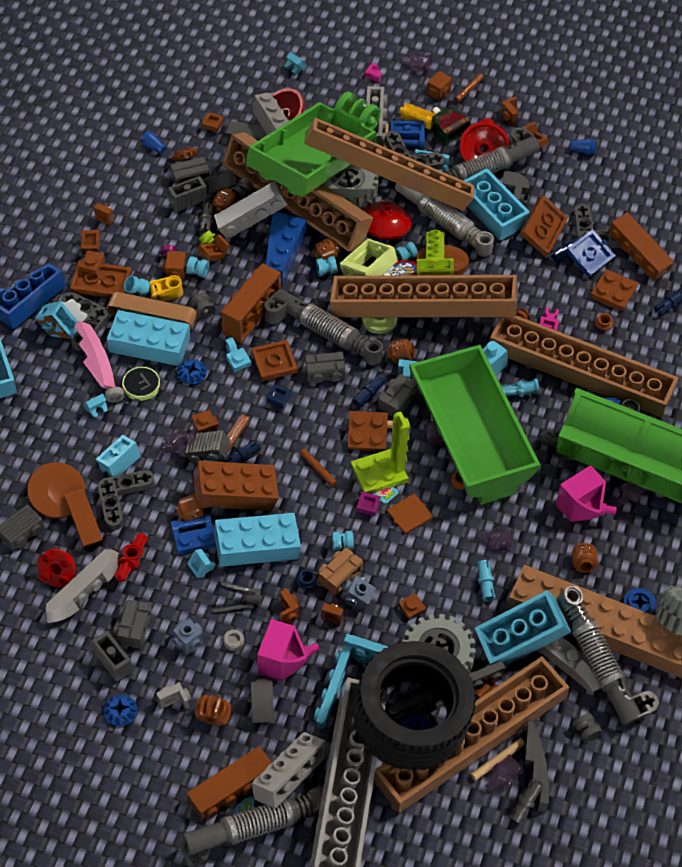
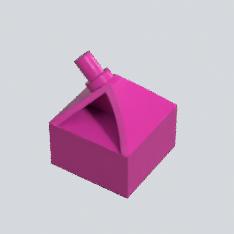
(583, 496)
(282, 651)

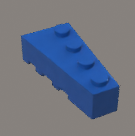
(284, 242)
(29, 294)

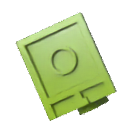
(435, 262)
(386, 467)

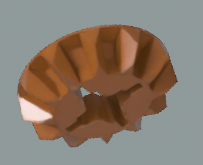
(184, 154)

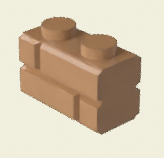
(342, 567)

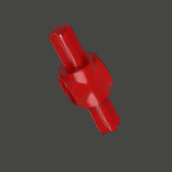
(131, 557)

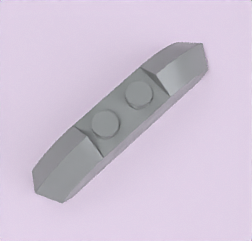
(82, 586)
(571, 662)

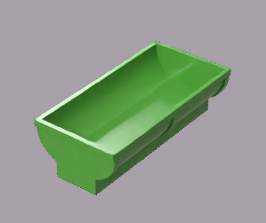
(476, 423)
(623, 444)

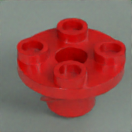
(56, 567)

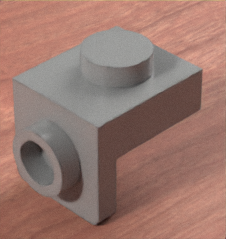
(172, 694)

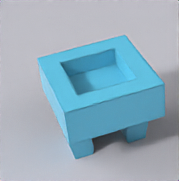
(295, 61)
(403, 367)
(97, 402)
(200, 563)

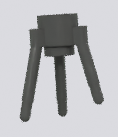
(251, 596)

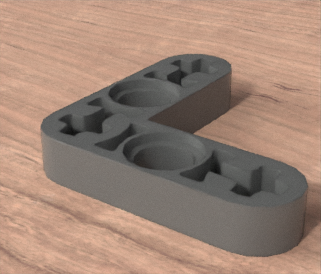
(433, 159)
(587, 219)
(91, 319)
(117, 489)

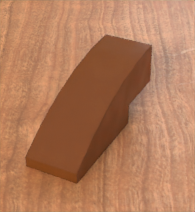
(83, 518)

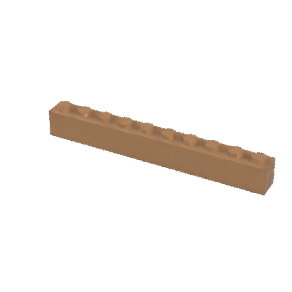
(389, 164)

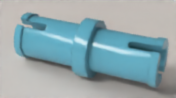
(486, 581)

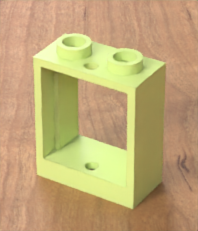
(353, 263)

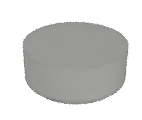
(114, 394)
(233, 640)

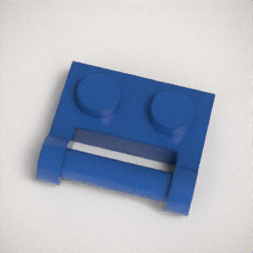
(410, 129)
(195, 539)

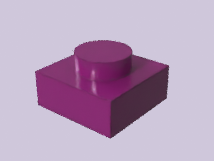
(368, 504)

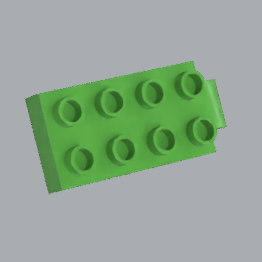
(299, 167)

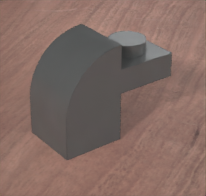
(517, 185)
(262, 701)

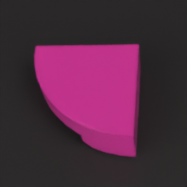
(373, 73)

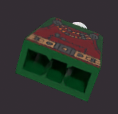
(449, 124)

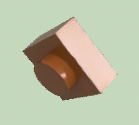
(212, 122)
(103, 213)
(411, 607)
(332, 613)

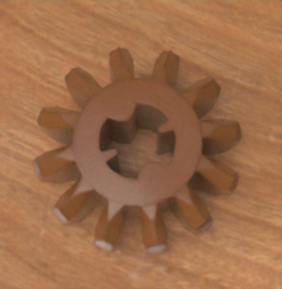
(213, 710)

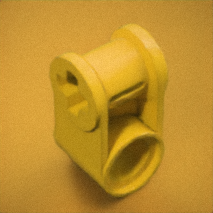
(167, 288)

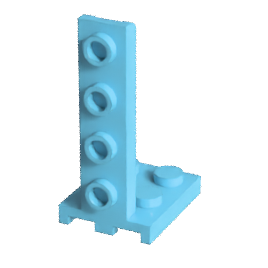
(354, 647)

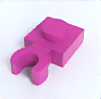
(550, 320)

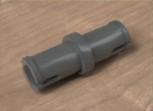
(206, 219)
(526, 801)

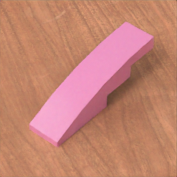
(97, 359)

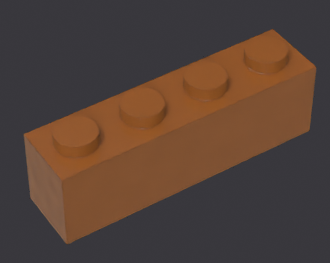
(640, 246)
(228, 784)

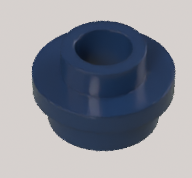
(307, 574)

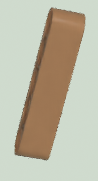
(151, 308)

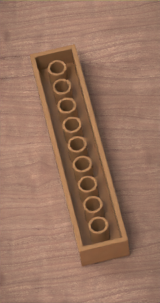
(321, 207)
(424, 296)
(585, 364)
(623, 626)
(494, 720)

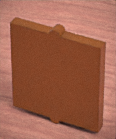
(409, 513)

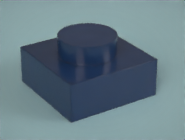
(279, 396)

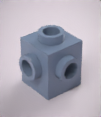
(357, 592)
(188, 636)

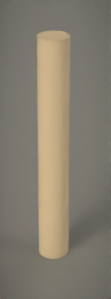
(498, 758)

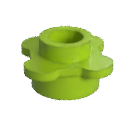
(206, 238)

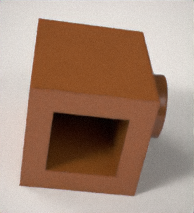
(439, 86)
(175, 264)
(204, 422)

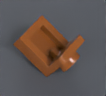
(509, 111)
(532, 128)
(90, 241)
(215, 250)
(92, 262)
(291, 606)

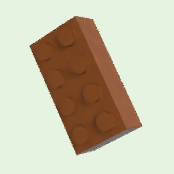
(248, 304)
(235, 485)

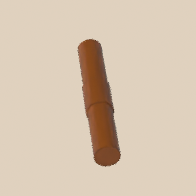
(469, 87)
(318, 467)

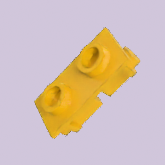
(414, 113)

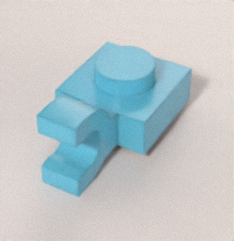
(236, 357)

